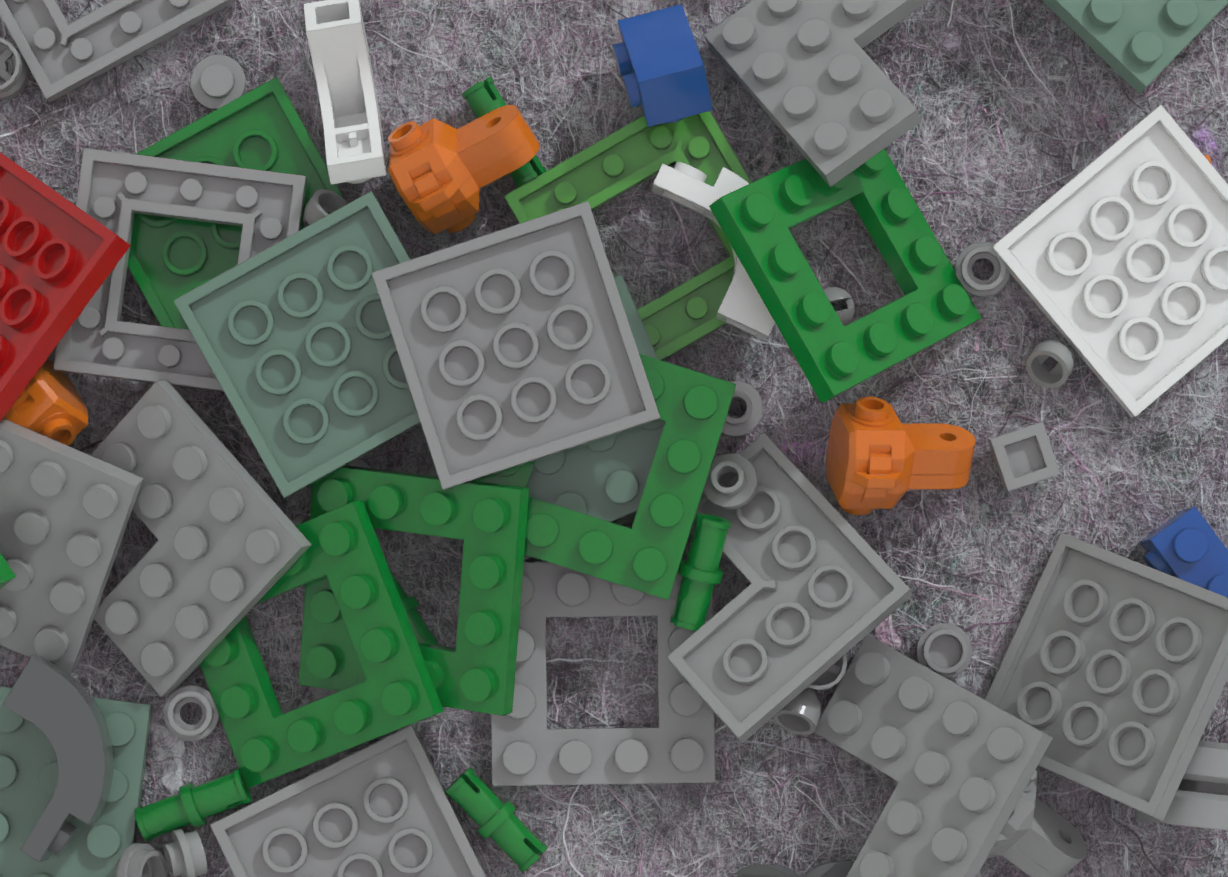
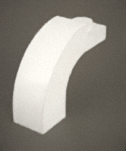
(345, 91)
(686, 186)

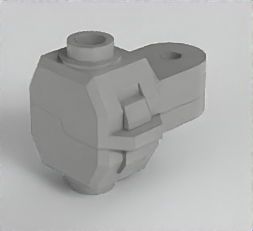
(1039, 838)

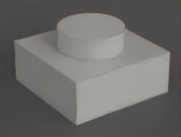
(1024, 457)

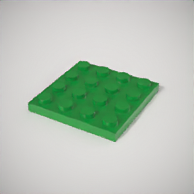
(249, 133)

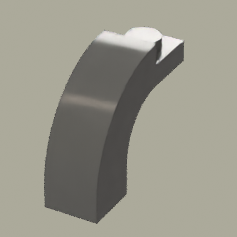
(82, 749)

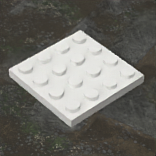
(1132, 261)

